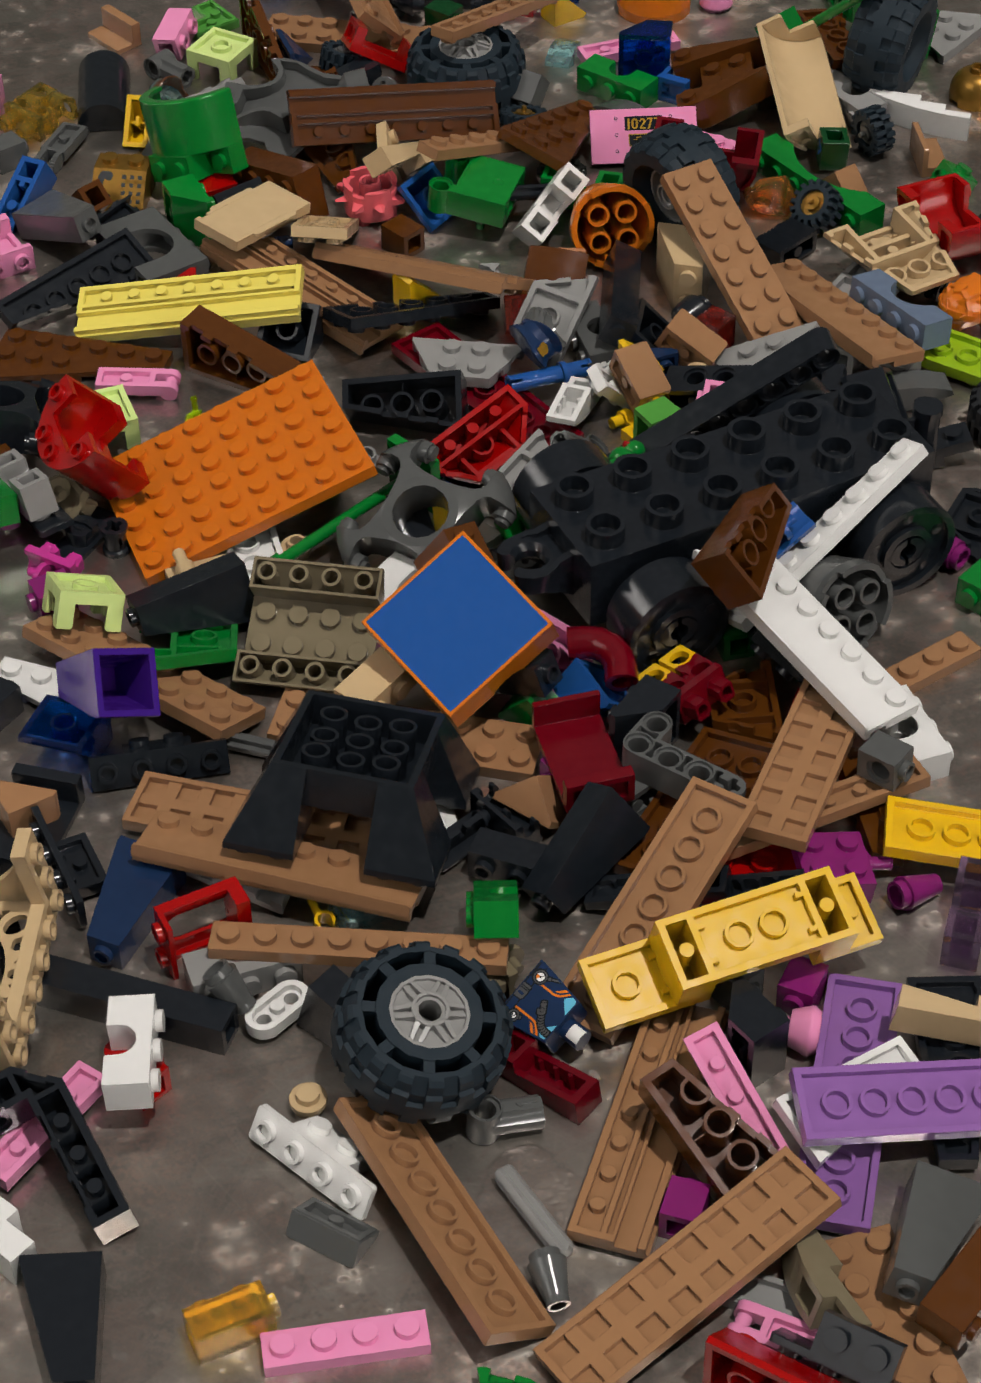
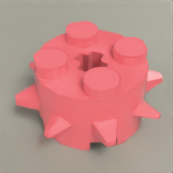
(369, 197)

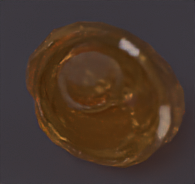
(770, 196)

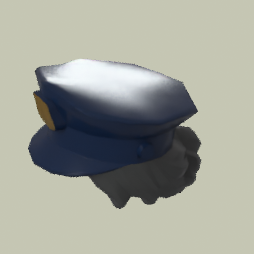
(538, 337)

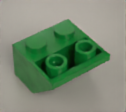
(185, 201)

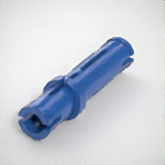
(550, 375)

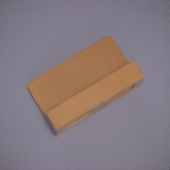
(118, 31)
(924, 151)
(691, 339)
(638, 374)

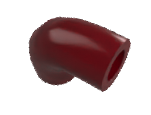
(609, 650)

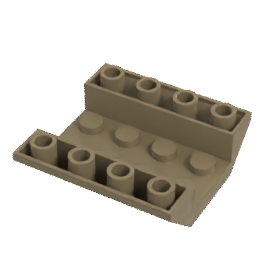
(307, 623)

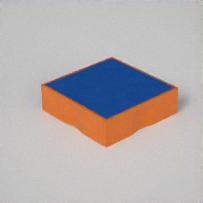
(460, 628)

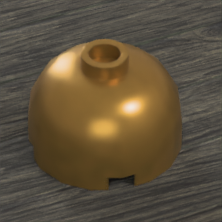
(966, 88)

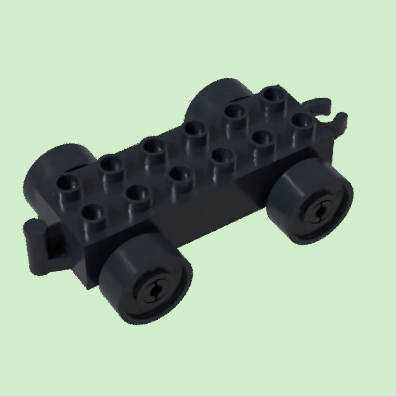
(627, 529)

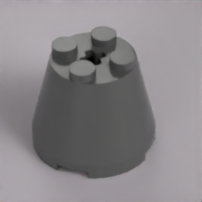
(852, 593)

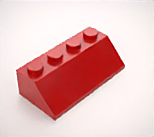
(741, 1359)

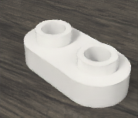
(273, 1012)

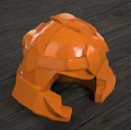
(963, 301)

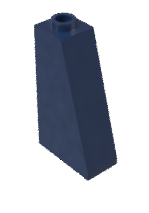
(126, 905)

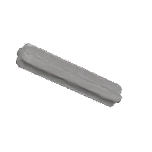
(532, 1209)

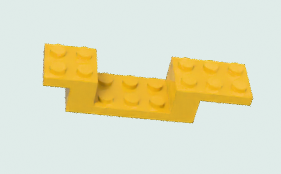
(727, 940)

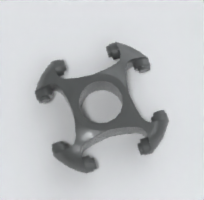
(419, 490)

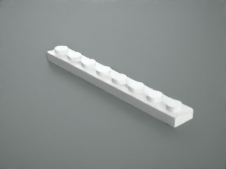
(846, 514)

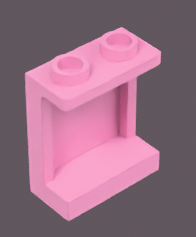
(13, 255)

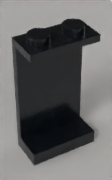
(70, 798)

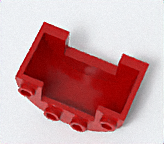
(946, 206)
(76, 438)

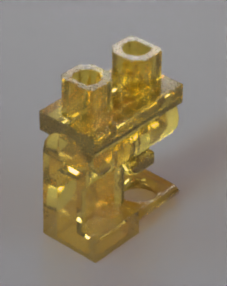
(37, 113)

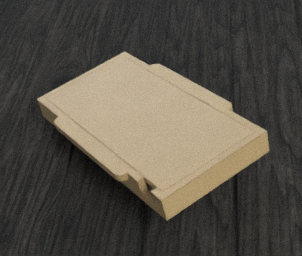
(251, 215)

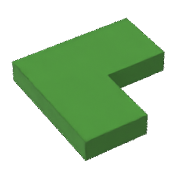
(213, 15)

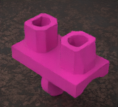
(49, 559)

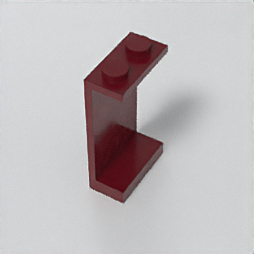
(579, 747)

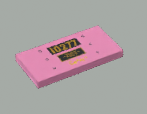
(618, 129)

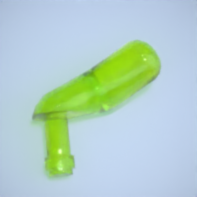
(196, 411)

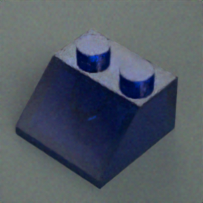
(645, 47)
(66, 729)

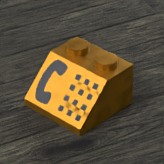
(124, 176)

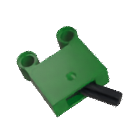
(483, 190)

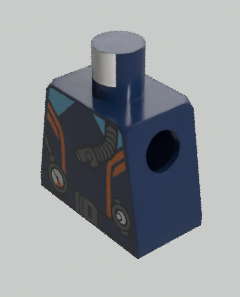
(548, 1011)

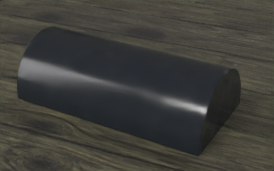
(103, 91)

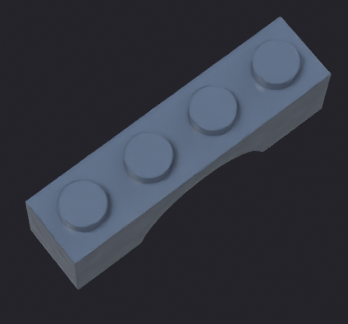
(922, 323)

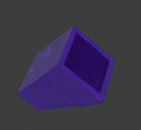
(111, 682)

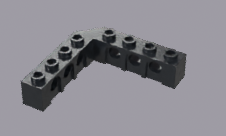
(50, 1100)

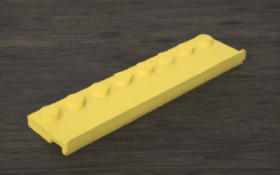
(159, 305)

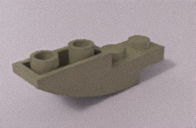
(814, 1284)

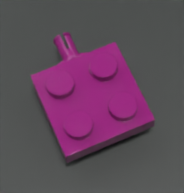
(844, 855)

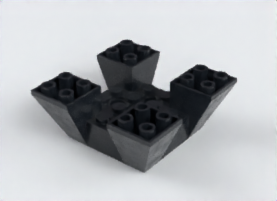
(367, 764)

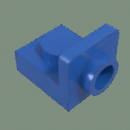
(671, 85)

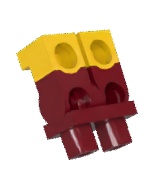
(698, 679)

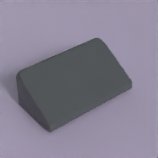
(330, 1232)

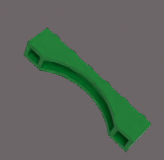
(861, 209)

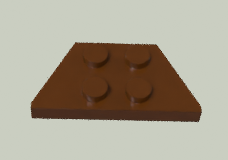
(754, 708)

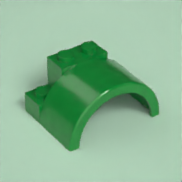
(193, 134)

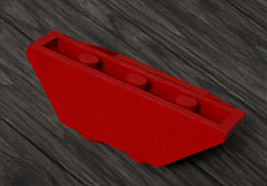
(483, 437)

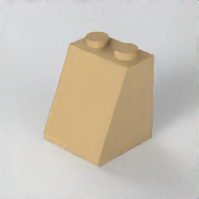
(679, 264)

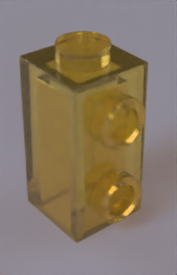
(230, 1321)

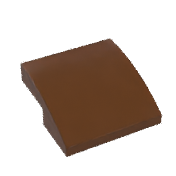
(554, 263)

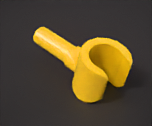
(321, 916)

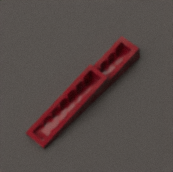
(558, 1084)

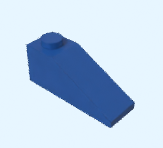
(28, 182)

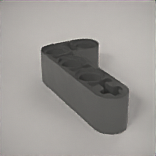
(666, 766)

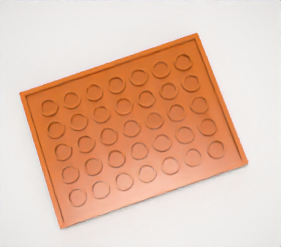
(240, 470)

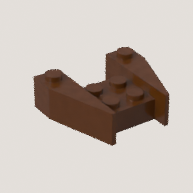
(726, 77)

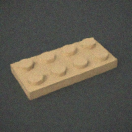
(333, 229)

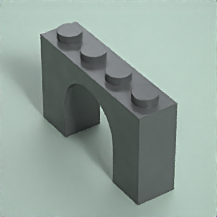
(159, 236)

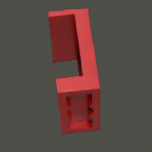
(355, 41)
(170, 948)

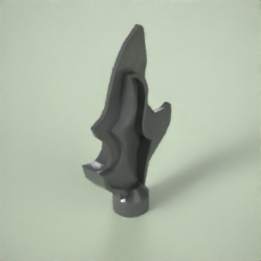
(264, 107)

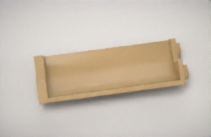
(800, 80)

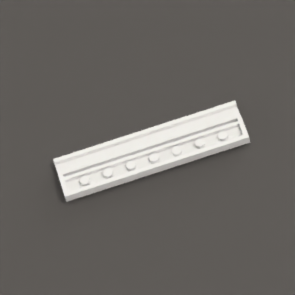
(827, 655)

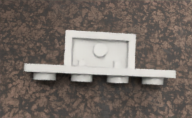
(318, 1156)

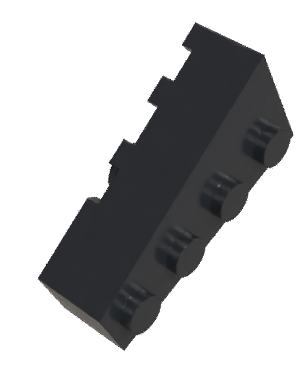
(408, 401)

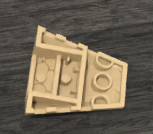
(901, 250)

